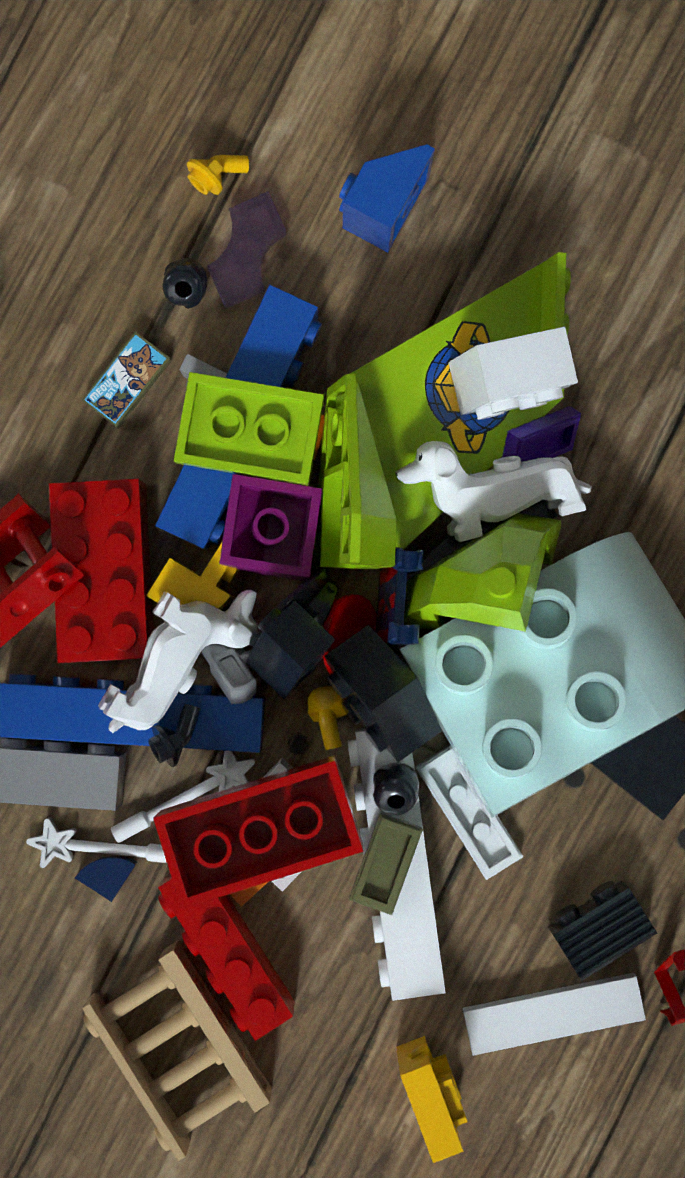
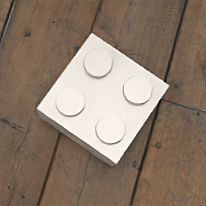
(513, 373)

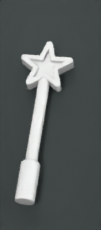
(225, 775)
(60, 844)

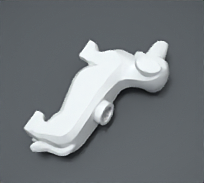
(495, 492)
(172, 653)

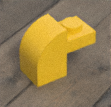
(191, 586)

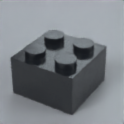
(381, 694)

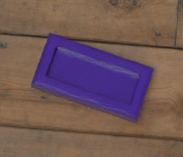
(544, 437)

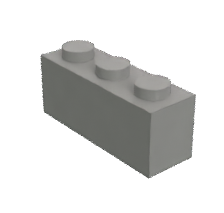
(61, 775)

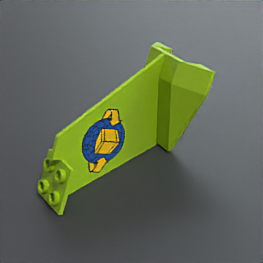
(408, 399)

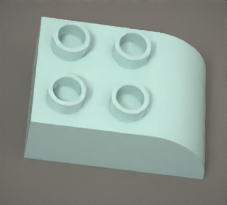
(580, 681)

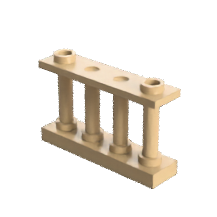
(221, 1047)

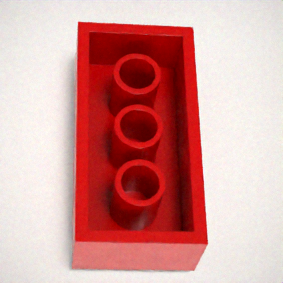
(107, 537)
(258, 832)

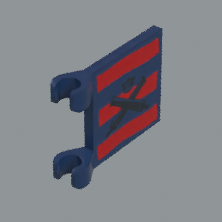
(392, 600)

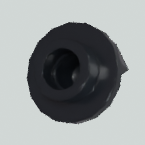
(168, 743)

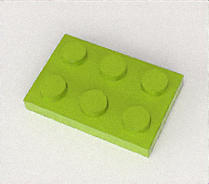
(249, 428)

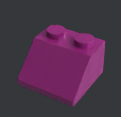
(270, 527)

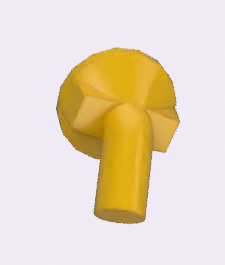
(206, 173)
(325, 708)

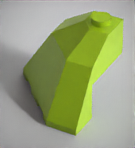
(487, 578)

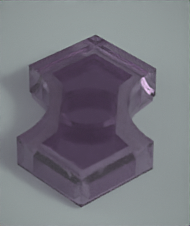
(254, 231)

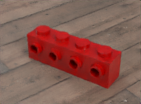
(233, 961)

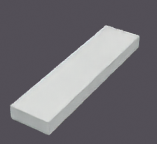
(554, 1013)

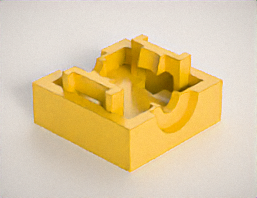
(432, 1097)

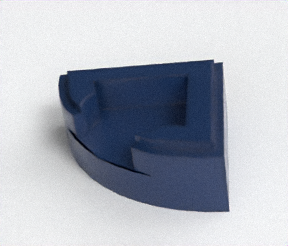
(106, 875)

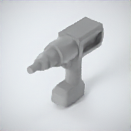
(231, 671)

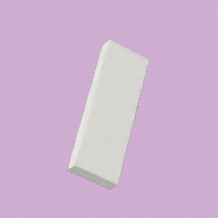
(482, 835)

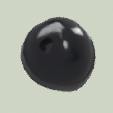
(185, 282)
(395, 788)

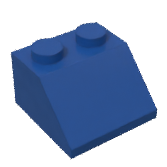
(384, 195)

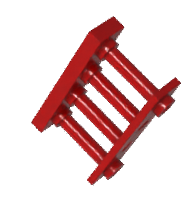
(42, 582)

